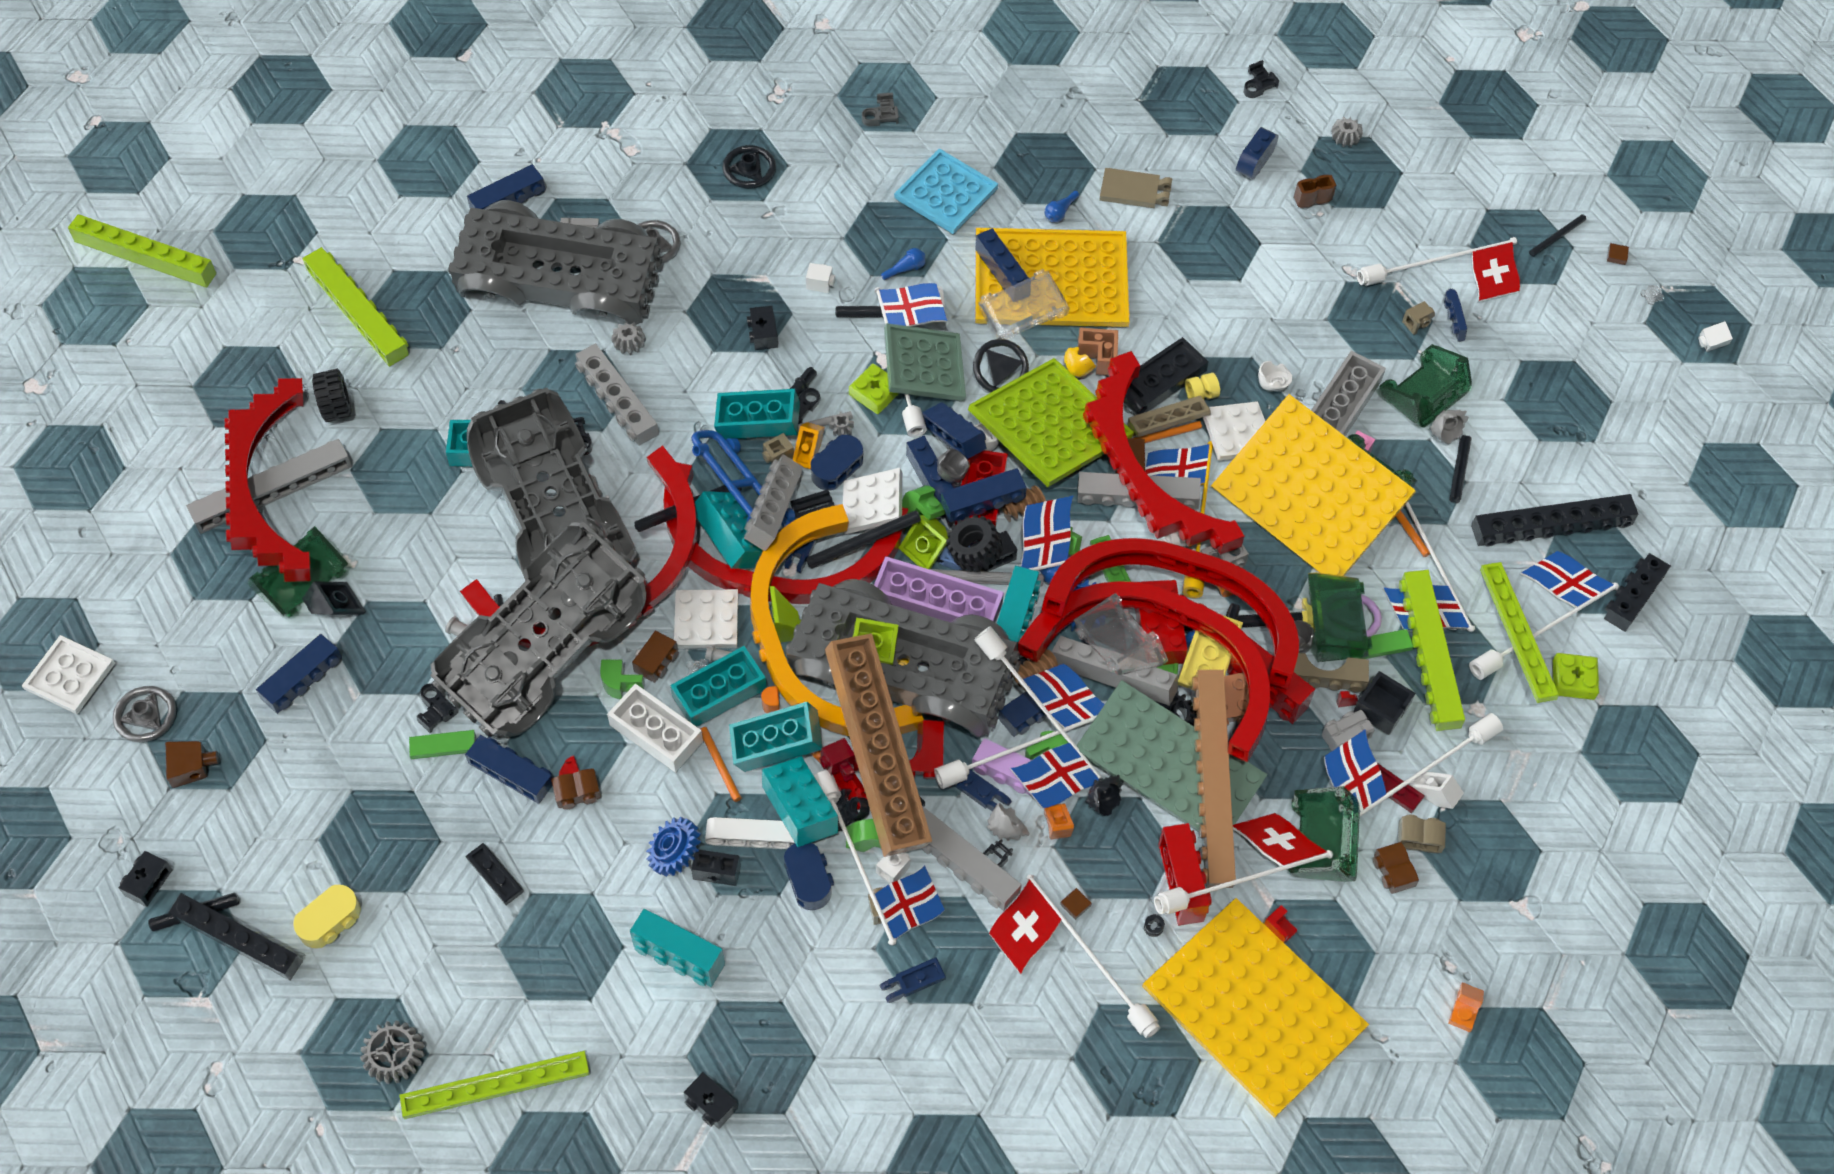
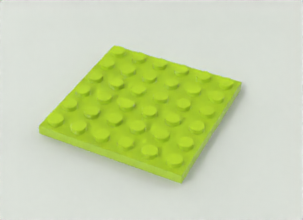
(1043, 421)

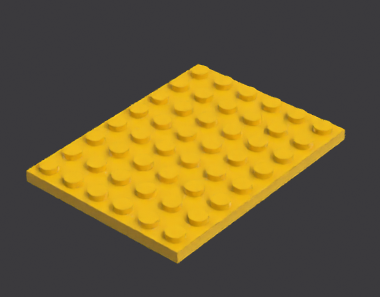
(1084, 265)
(1313, 488)
(1255, 1007)

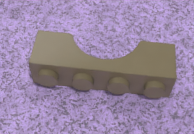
(1350, 676)

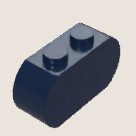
(1257, 153)
(836, 462)
(808, 876)

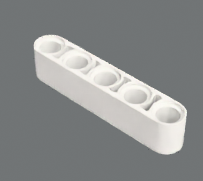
(747, 833)

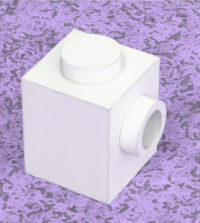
(819, 278)
(1715, 336)
(893, 867)

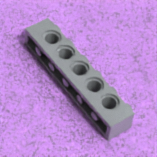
(646, 426)
(772, 502)

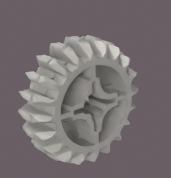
(387, 1034)

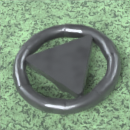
(664, 245)
(144, 714)

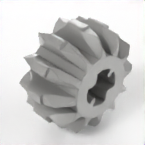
(1346, 132)
(628, 338)

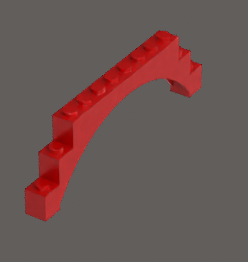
(1159, 509)
(247, 526)

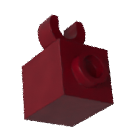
(838, 757)

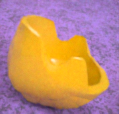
(1078, 364)

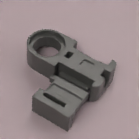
(886, 111)

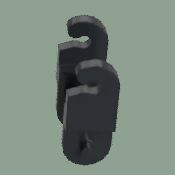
(992, 849)

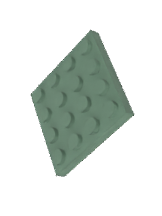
(924, 362)

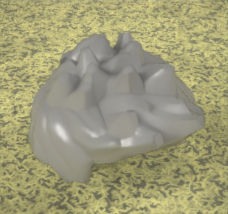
(1449, 425)
(1006, 824)

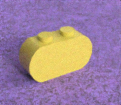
(327, 916)

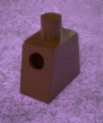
(187, 762)

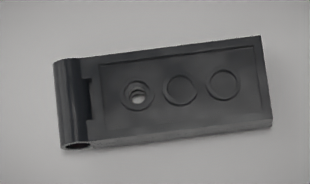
(1164, 376)

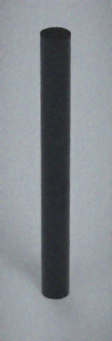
(1557, 235)

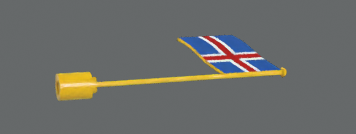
(1189, 463)

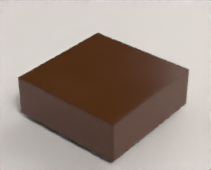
(1617, 254)
(1075, 903)

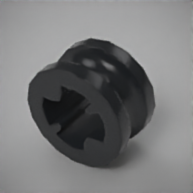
(1150, 920)

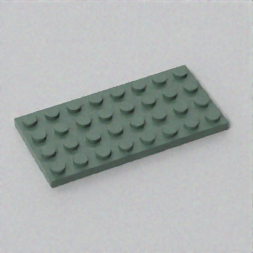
(1158, 755)

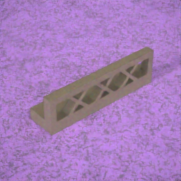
(1168, 416)

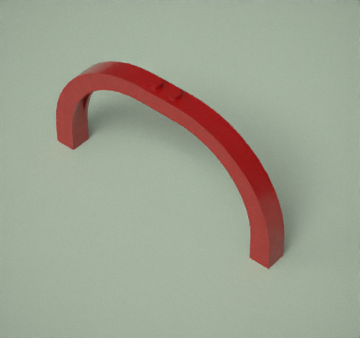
(678, 561)
(1192, 564)
(794, 590)
(1186, 612)

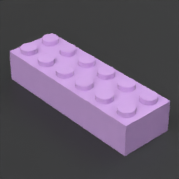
(935, 592)

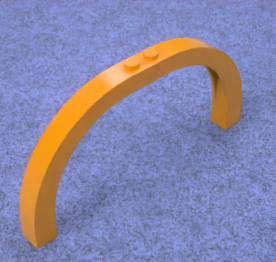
(793, 536)

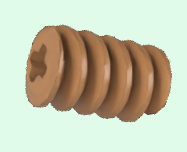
(1033, 496)
(1031, 668)

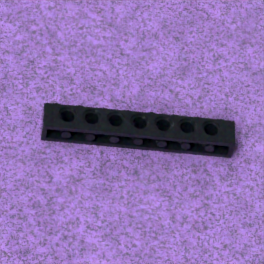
(1608, 513)

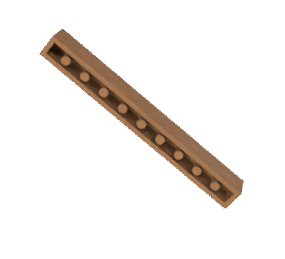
(1214, 776)

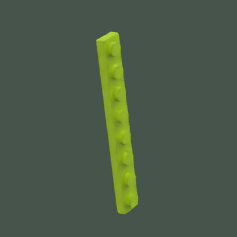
(1519, 633)
(494, 1085)

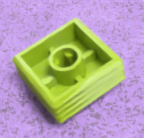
(872, 389)
(1569, 666)

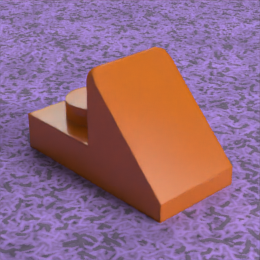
(1058, 821)
(1466, 1007)

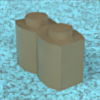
(1422, 834)

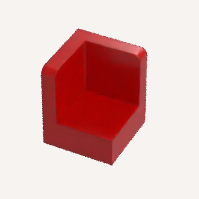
(1280, 925)

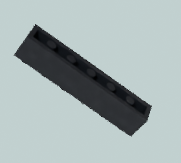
(235, 936)

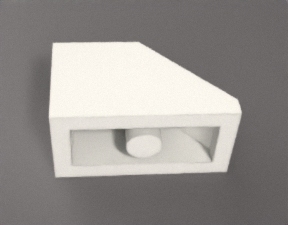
(1438, 789)

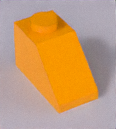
(808, 443)

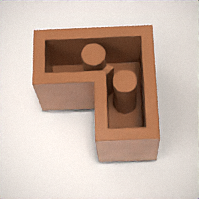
(1100, 345)

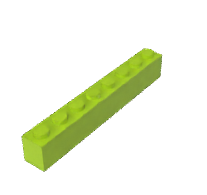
(142, 250)
(356, 307)
(1432, 650)

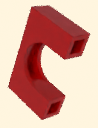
(929, 749)

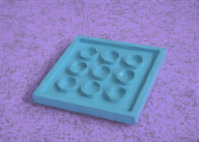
(946, 191)

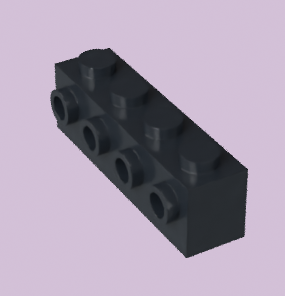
(1637, 591)

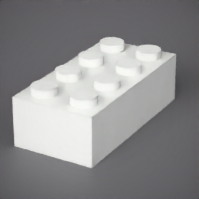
(655, 727)

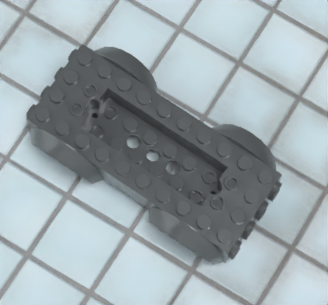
(507, 238)
(533, 437)
(960, 678)
(514, 687)

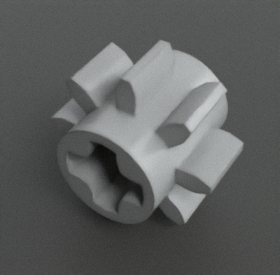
(841, 424)

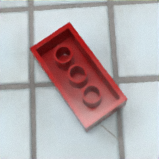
(983, 466)
(1169, 631)
(1288, 702)
(1183, 870)

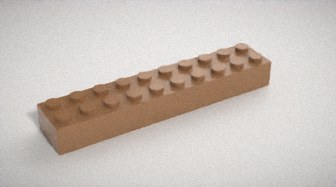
(878, 745)

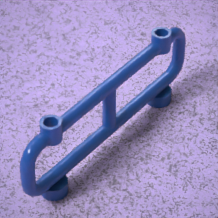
(732, 447)

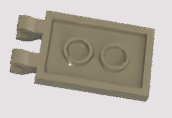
(1135, 188)

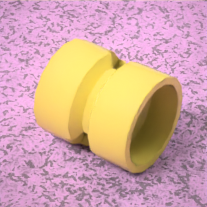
(1206, 386)

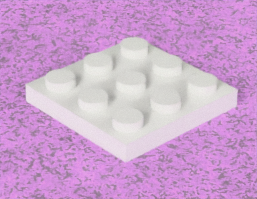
(1232, 427)
(873, 499)
(706, 618)
(68, 674)

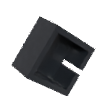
(1384, 702)

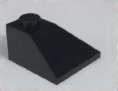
(332, 599)

